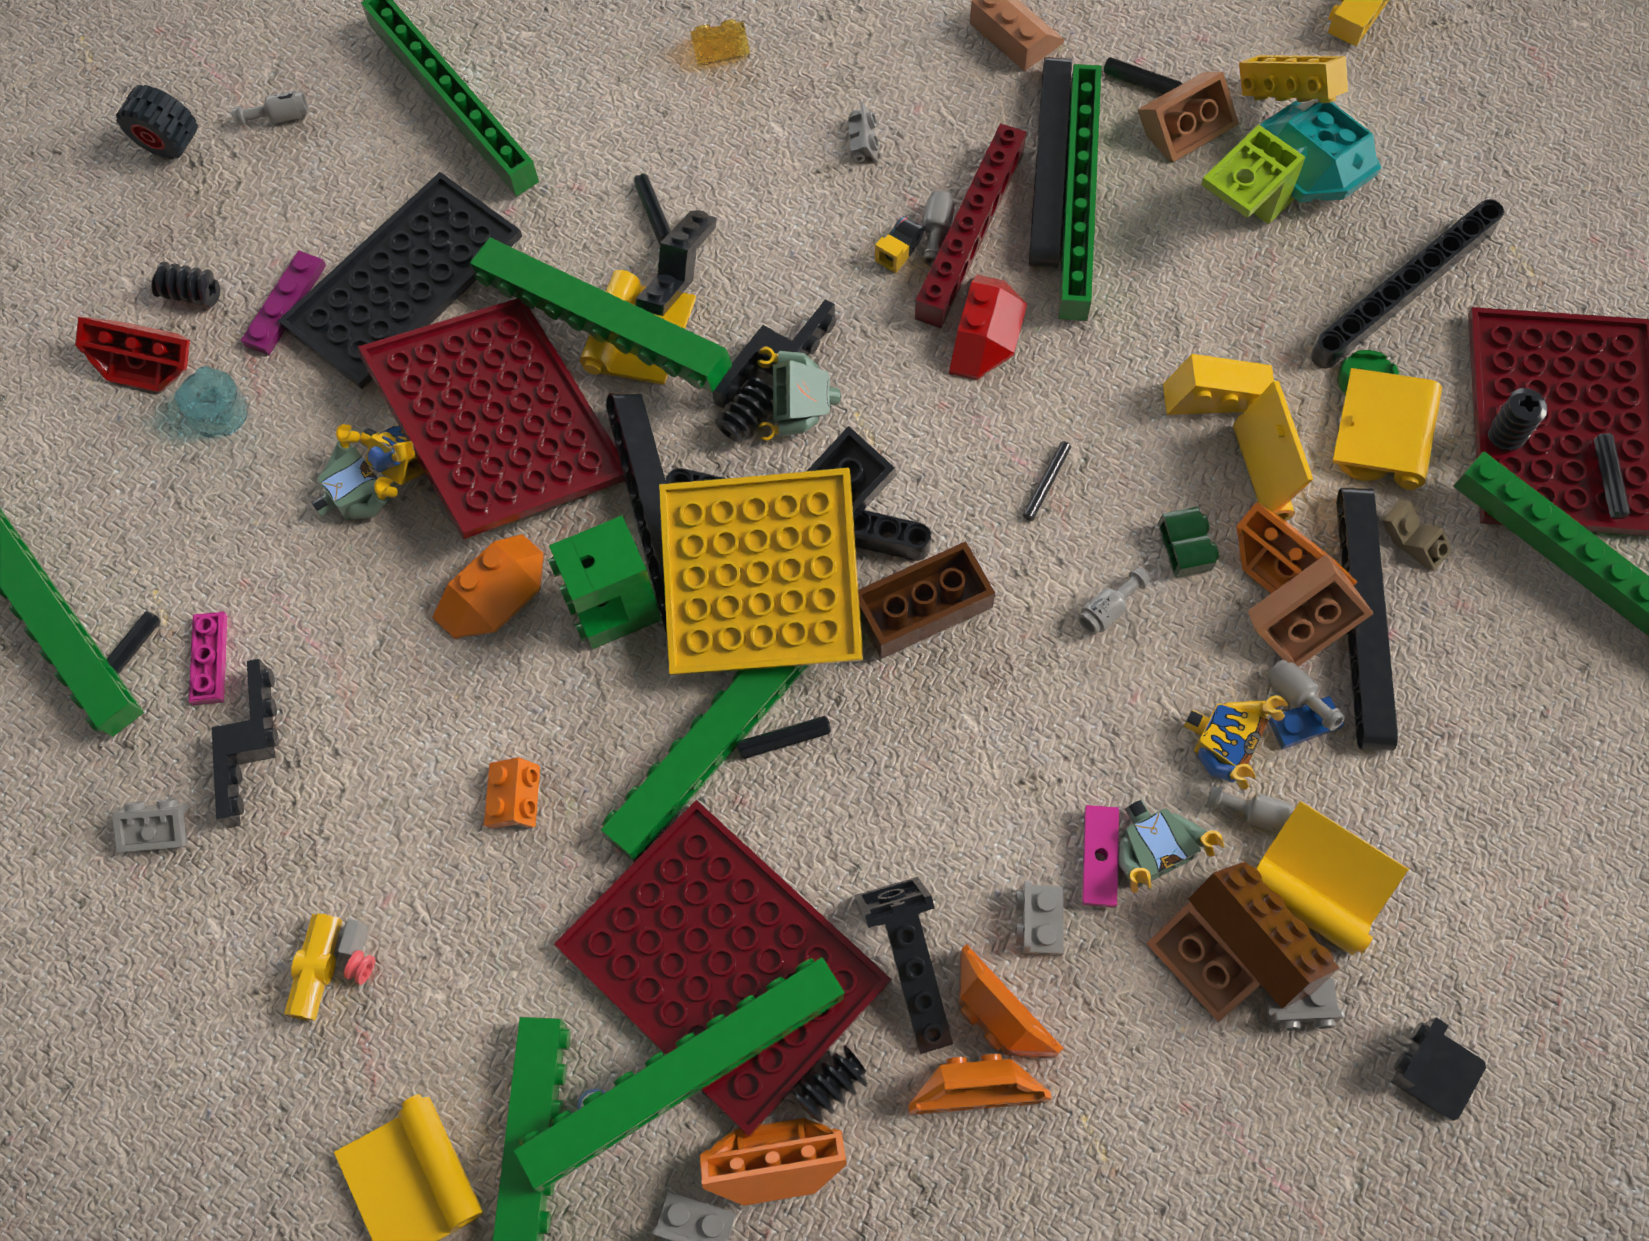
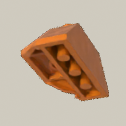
(1274, 549)
(491, 588)
(999, 1012)
(978, 1085)
(774, 1162)

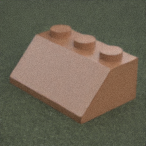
(1014, 30)
(1189, 115)
(1309, 612)
(1203, 962)

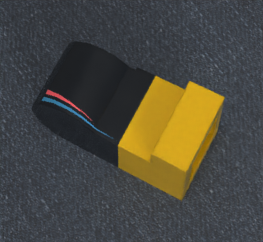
(899, 243)

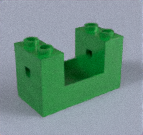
(605, 582)

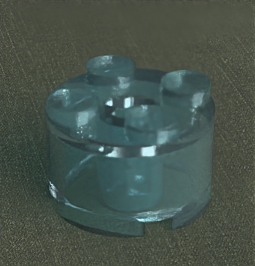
(212, 402)

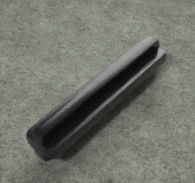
(1140, 76)
(652, 206)
(1611, 476)
(133, 641)
(783, 737)

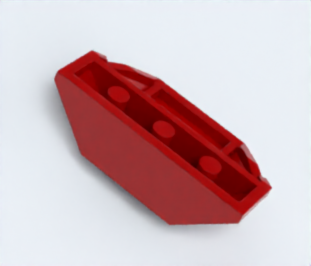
(987, 328)
(133, 352)

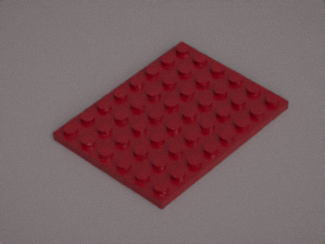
(1593, 384)
(493, 416)
(699, 933)

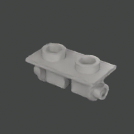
(863, 125)

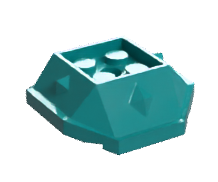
(1335, 145)

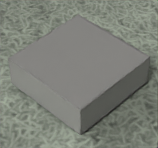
(352, 938)

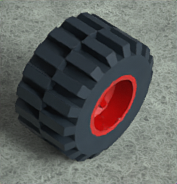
(156, 121)

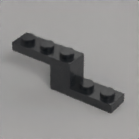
(676, 262)
(746, 363)
(244, 743)

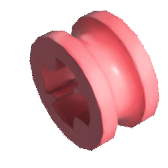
(359, 967)

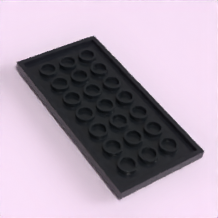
(398, 276)

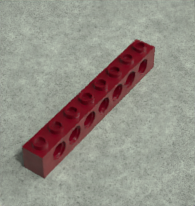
(970, 226)

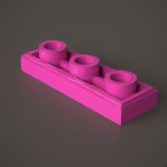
(208, 674)
(1102, 837)

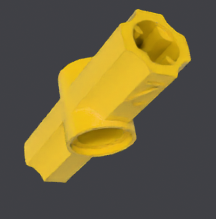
(313, 967)

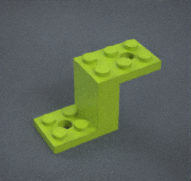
(1257, 175)

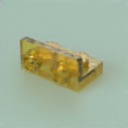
(719, 42)

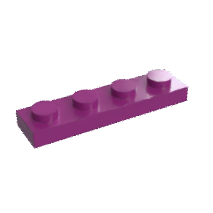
(292, 286)

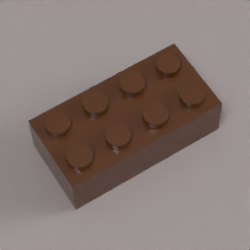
(924, 599)
(1264, 933)

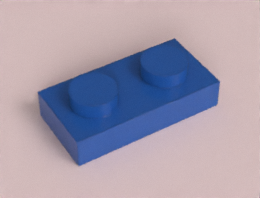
(1300, 725)

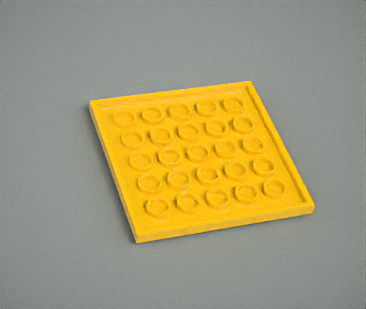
(760, 572)

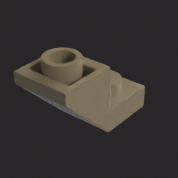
(1421, 541)

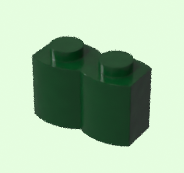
(1187, 541)

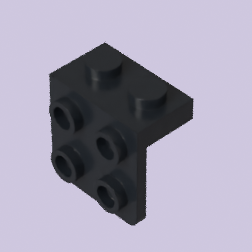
(1438, 1070)

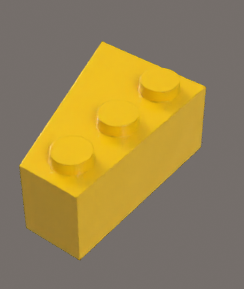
(1215, 385)

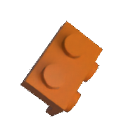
(512, 793)

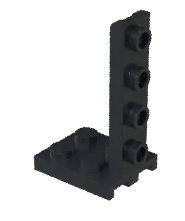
(899, 910)

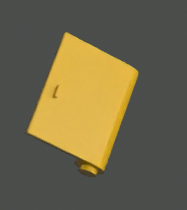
(607, 359)
(1389, 425)
(1272, 451)
(1330, 877)
(409, 1177)

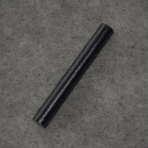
(1047, 481)

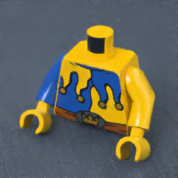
(391, 454)
(1232, 736)

